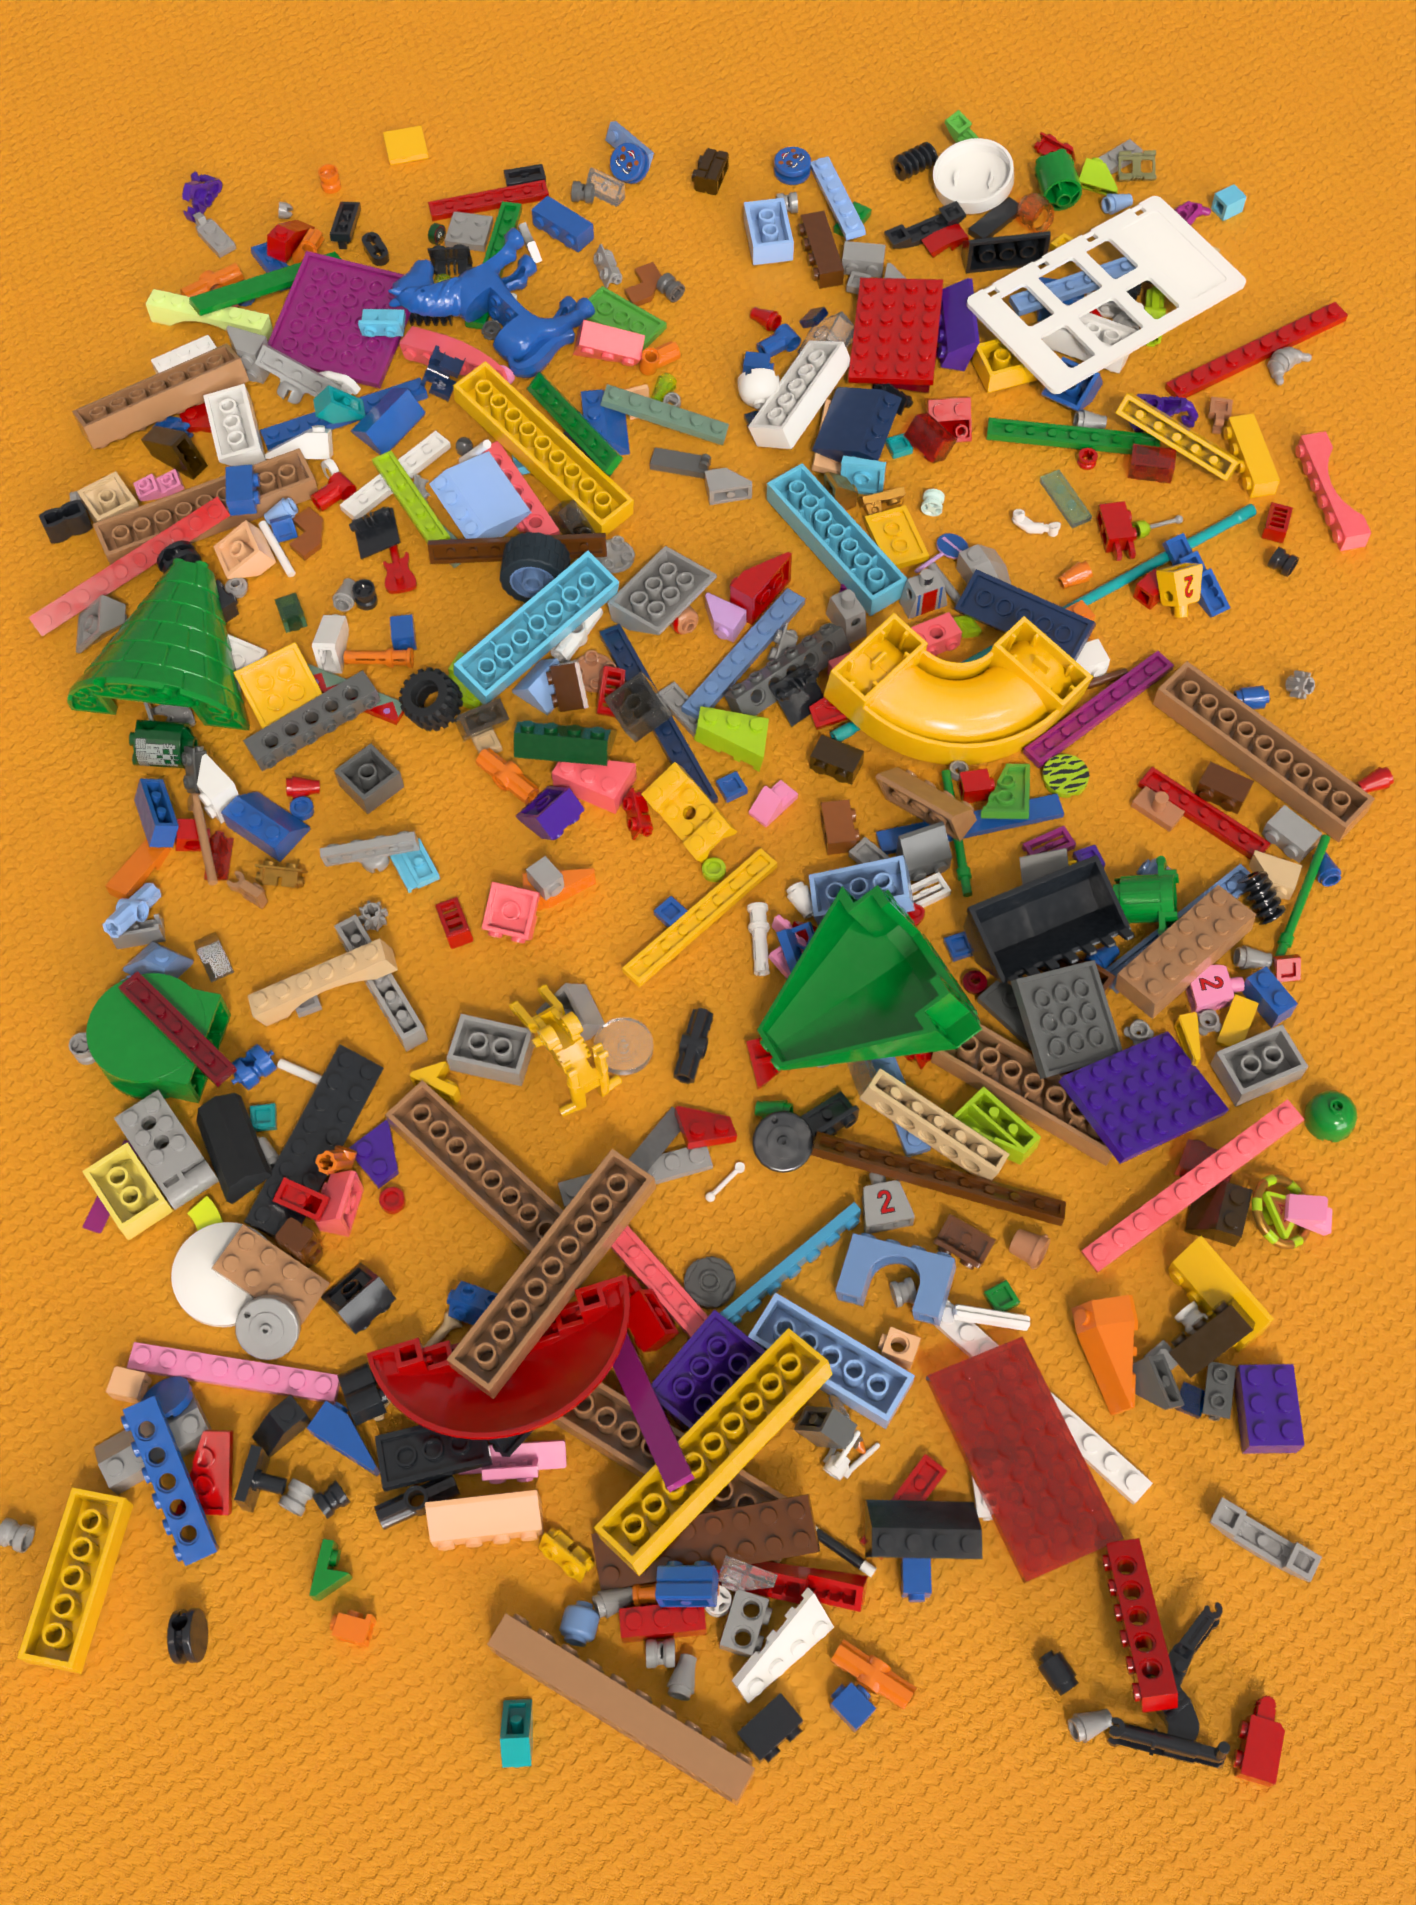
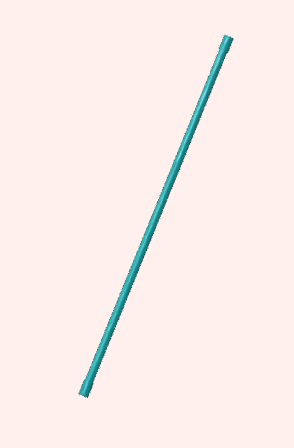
(1239, 516)

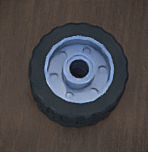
(531, 564)

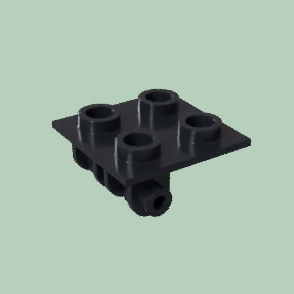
(456, 255)
(375, 532)
(797, 693)

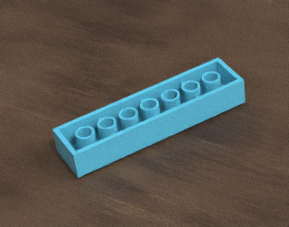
(836, 538)
(536, 628)

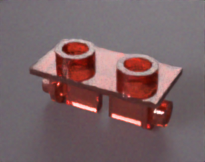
(221, 852)

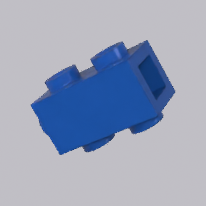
(469, 1302)

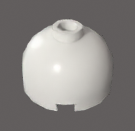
(757, 386)

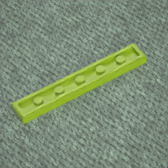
(409, 497)

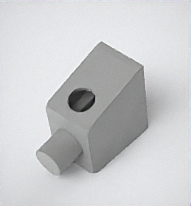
(846, 609)

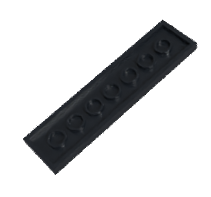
(321, 1127)

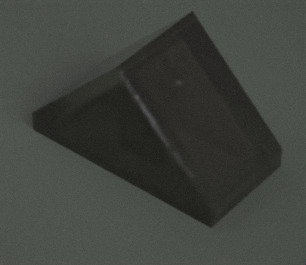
(213, 957)

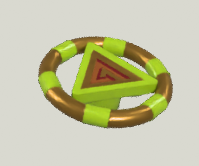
(1274, 1212)

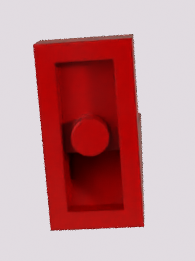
(301, 1199)

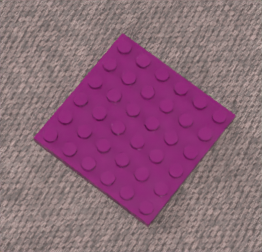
(323, 315)

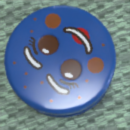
(629, 163)
(792, 165)

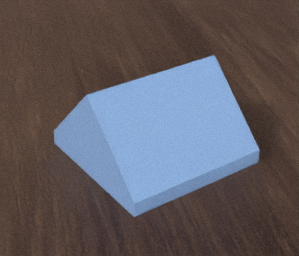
(535, 687)

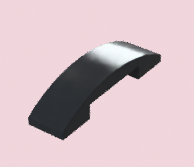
(909, 237)

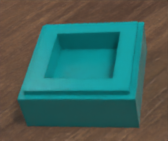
(898, 446)
(264, 1117)

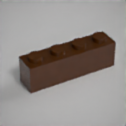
(821, 249)

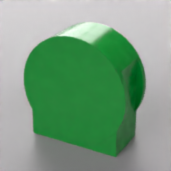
(138, 1055)

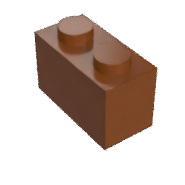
(838, 826)

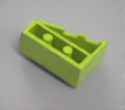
(734, 734)
(999, 1125)

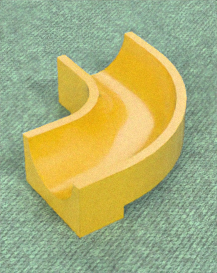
(952, 708)

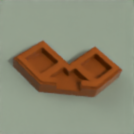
(645, 290)
(311, 539)

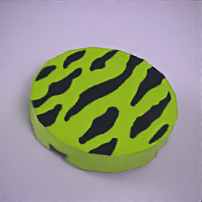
(1065, 775)

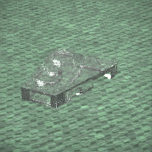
(743, 1576)

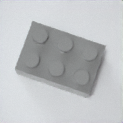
(490, 1050)
(1259, 1065)

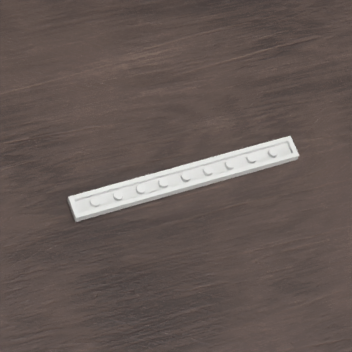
(1093, 1447)

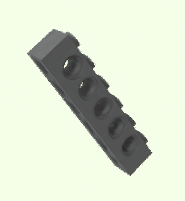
(817, 658)
(315, 710)

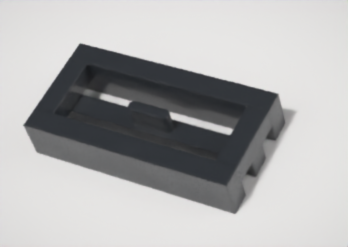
(524, 175)

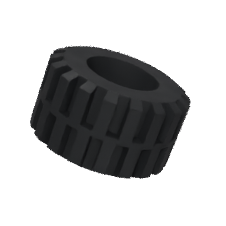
(417, 691)

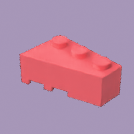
(608, 343)
(597, 783)

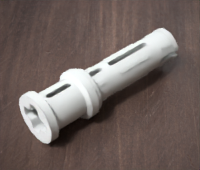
(758, 928)

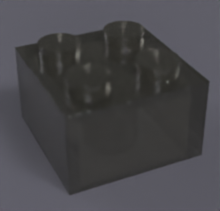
(638, 707)

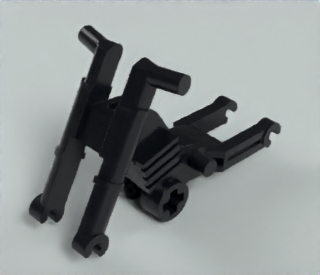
(1181, 1722)

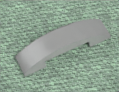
(1264, 1542)

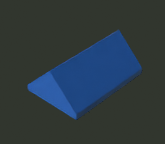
(389, 420)

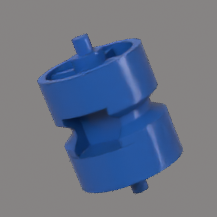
(253, 1066)

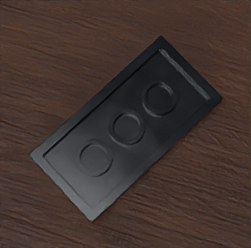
(425, 1455)

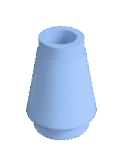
(1116, 202)
(282, 508)

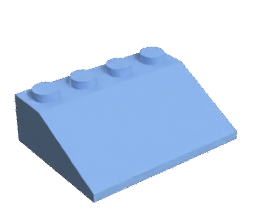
(480, 498)

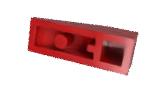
(285, 239)

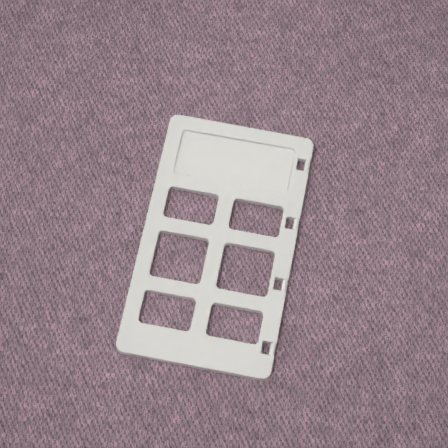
(1161, 250)

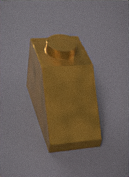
(841, 490)

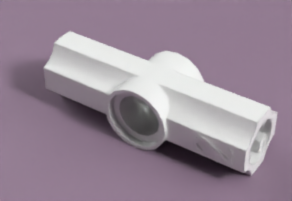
(567, 647)

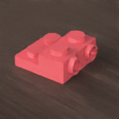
(511, 912)

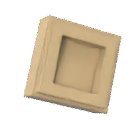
(487, 740)

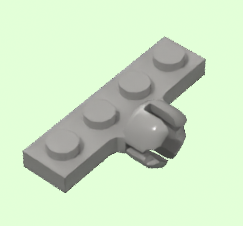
(292, 375)
(371, 852)

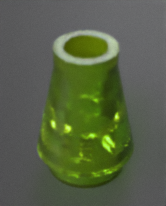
(665, 384)

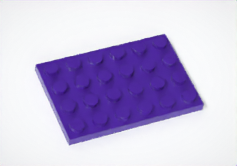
(1143, 1096)

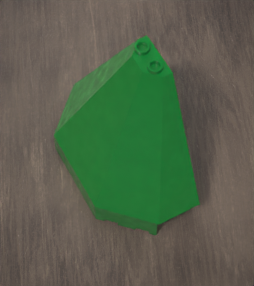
(866, 991)

